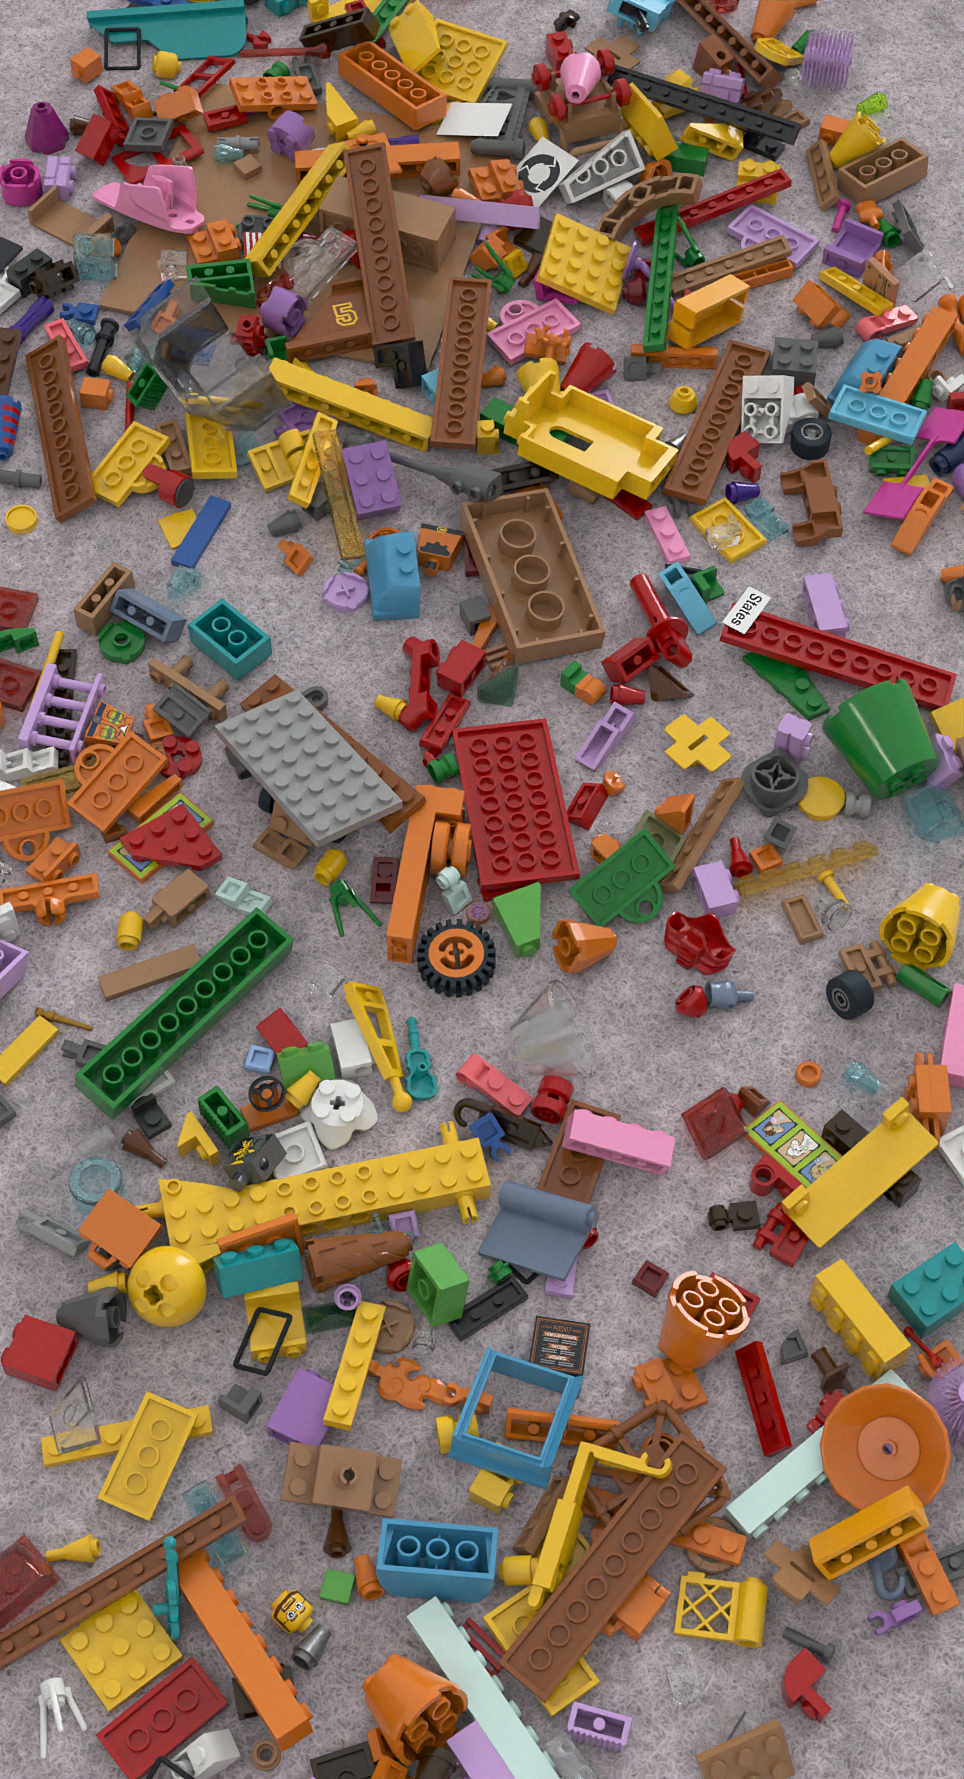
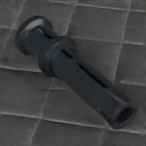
(104, 340)

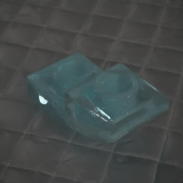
(764, 518)

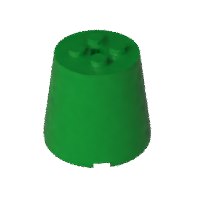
(883, 738)

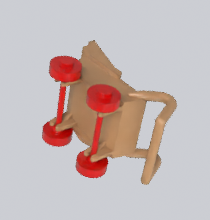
(588, 119)

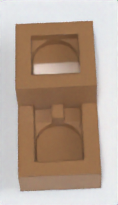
(282, 850)

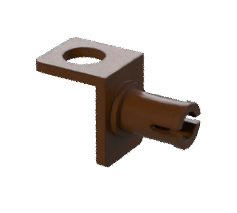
(833, 1376)

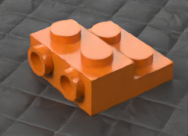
(495, 180)
(215, 243)
(668, 1382)

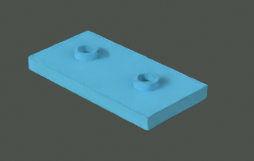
(877, 414)

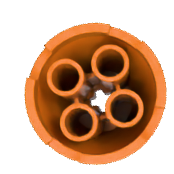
(701, 1319)
(413, 1706)

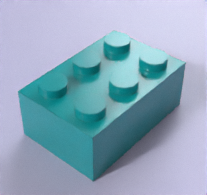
(230, 639)
(931, 1291)

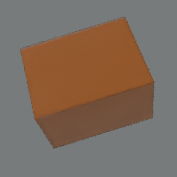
(753, 1099)

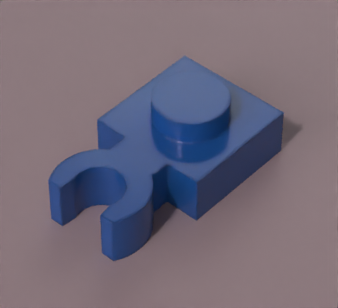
(83, 312)
(489, 1133)

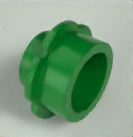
(499, 1271)

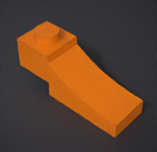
(132, 100)

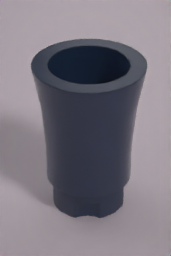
(949, 456)

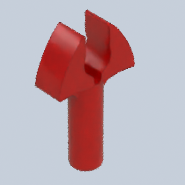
(259, 41)

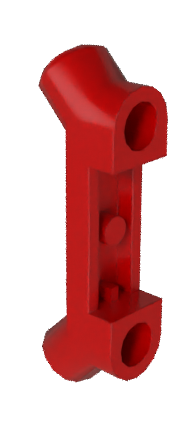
(421, 705)

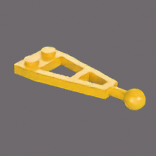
(369, 998)

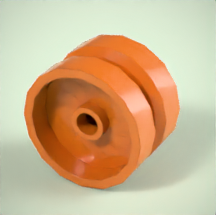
(451, 849)

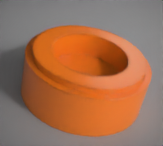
(808, 1074)

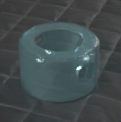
(85, 1201)

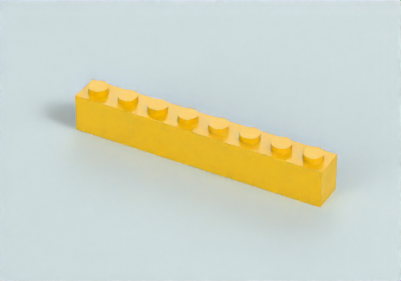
(297, 212)
(353, 405)

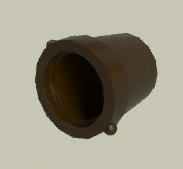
(435, 1763)

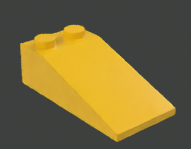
(415, 36)

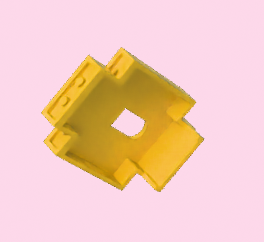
(622, 450)

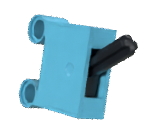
(643, 13)

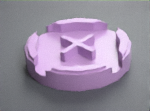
(345, 592)

